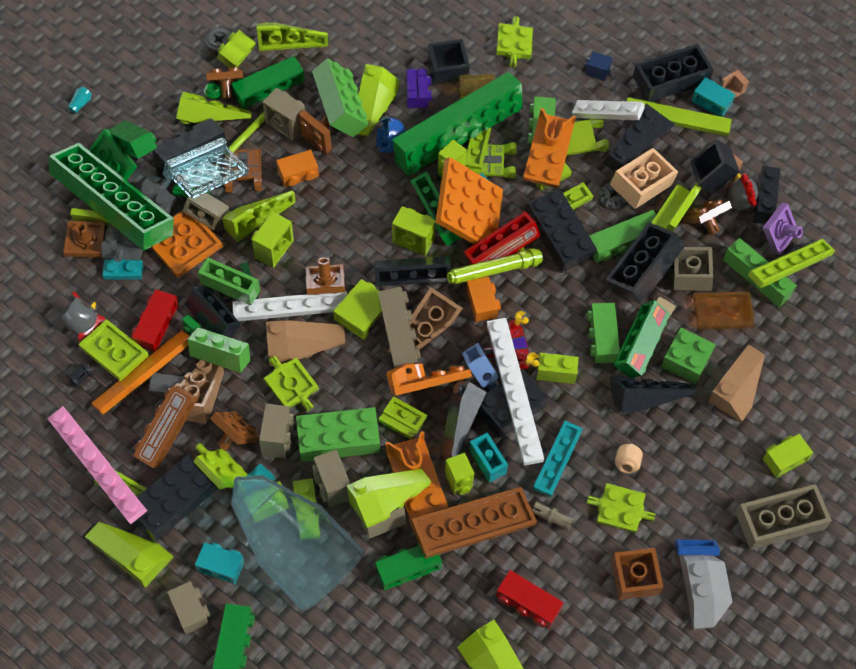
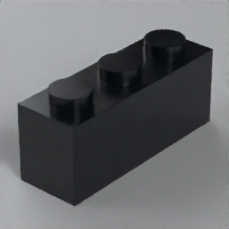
(767, 194)
(211, 311)

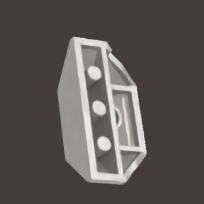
(705, 589)

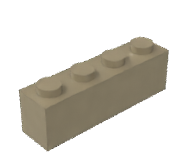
(398, 326)

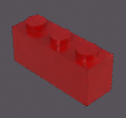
(155, 320)
(529, 599)

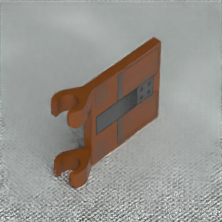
(252, 160)

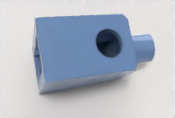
(481, 367)

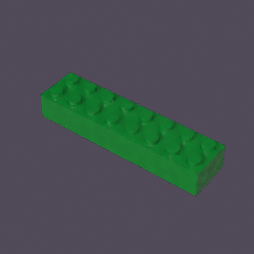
(458, 123)
(111, 196)

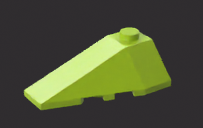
(377, 92)

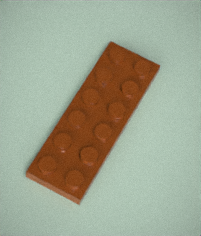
(473, 522)

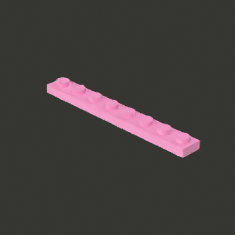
(97, 465)

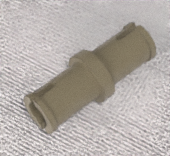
(552, 516)

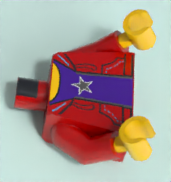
(524, 358)

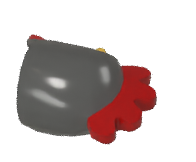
(742, 193)
(80, 318)

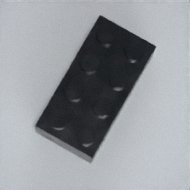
(672, 72)
(561, 230)
(645, 263)
(173, 498)

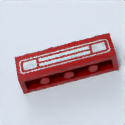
(504, 240)

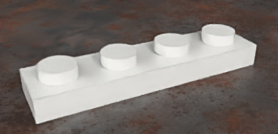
(608, 110)

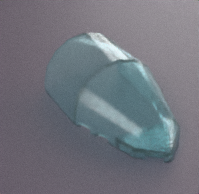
(293, 539)

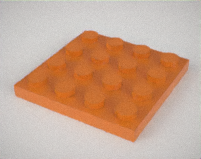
(468, 202)

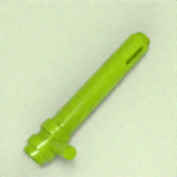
(520, 260)

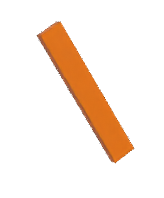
(141, 372)

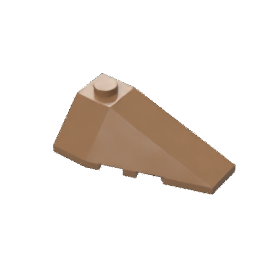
(432, 317)
(301, 339)
(204, 384)
(738, 386)

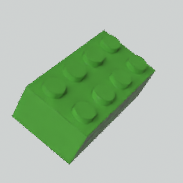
(340, 97)
(347, 431)

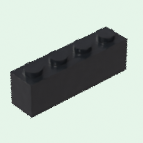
(411, 270)

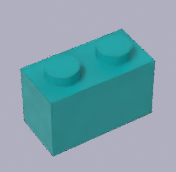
(713, 97)
(488, 457)
(220, 562)

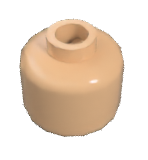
(628, 458)

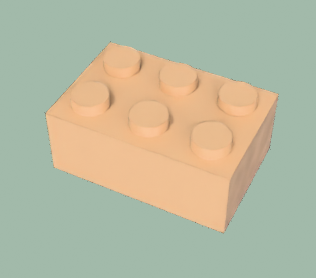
(643, 178)

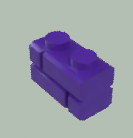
(417, 88)

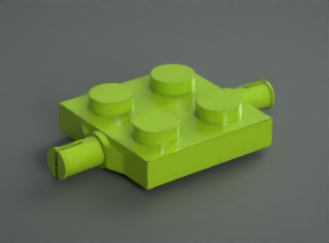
(514, 41)
(291, 383)
(218, 466)
(621, 508)

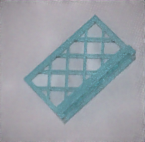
(197, 158)

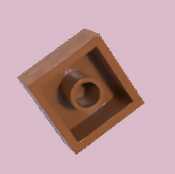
(637, 573)

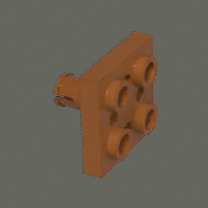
(225, 79)
(316, 131)
(707, 214)
(85, 233)
(325, 278)
(235, 429)

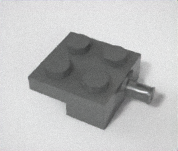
(159, 194)
(119, 247)

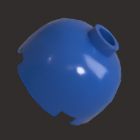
(389, 130)

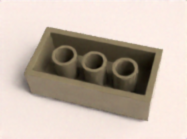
(783, 516)

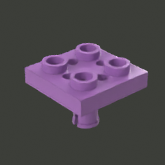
(781, 229)

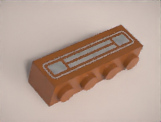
(165, 426)

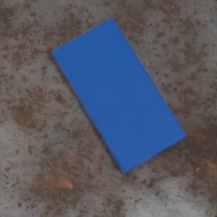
(697, 547)

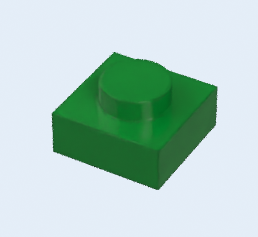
(190, 325)

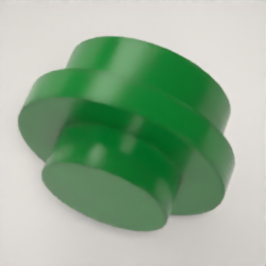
(212, 91)

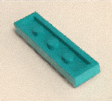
(557, 459)

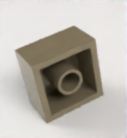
(283, 113)
(693, 269)
(276, 431)
(331, 477)

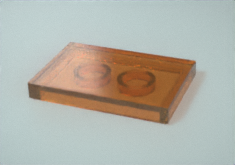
(723, 310)

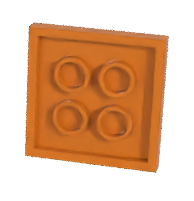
(188, 246)

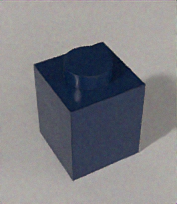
(598, 65)

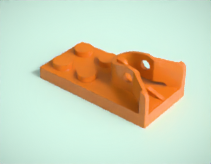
(549, 149)
(415, 379)
(412, 456)

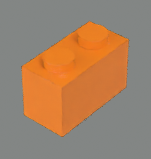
(297, 168)
(482, 299)

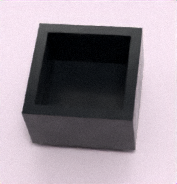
(448, 60)
(714, 166)

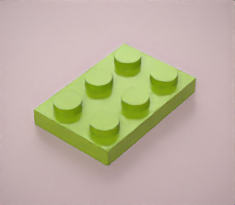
(113, 350)

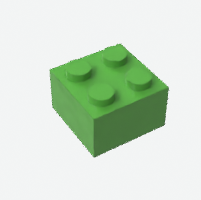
(688, 355)

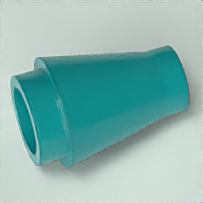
(79, 99)

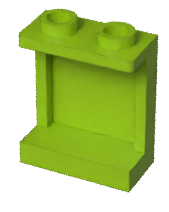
(359, 309)

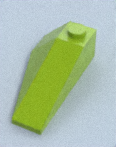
(281, 36)
(196, 109)
(250, 217)
(381, 494)
(132, 553)
(489, 649)

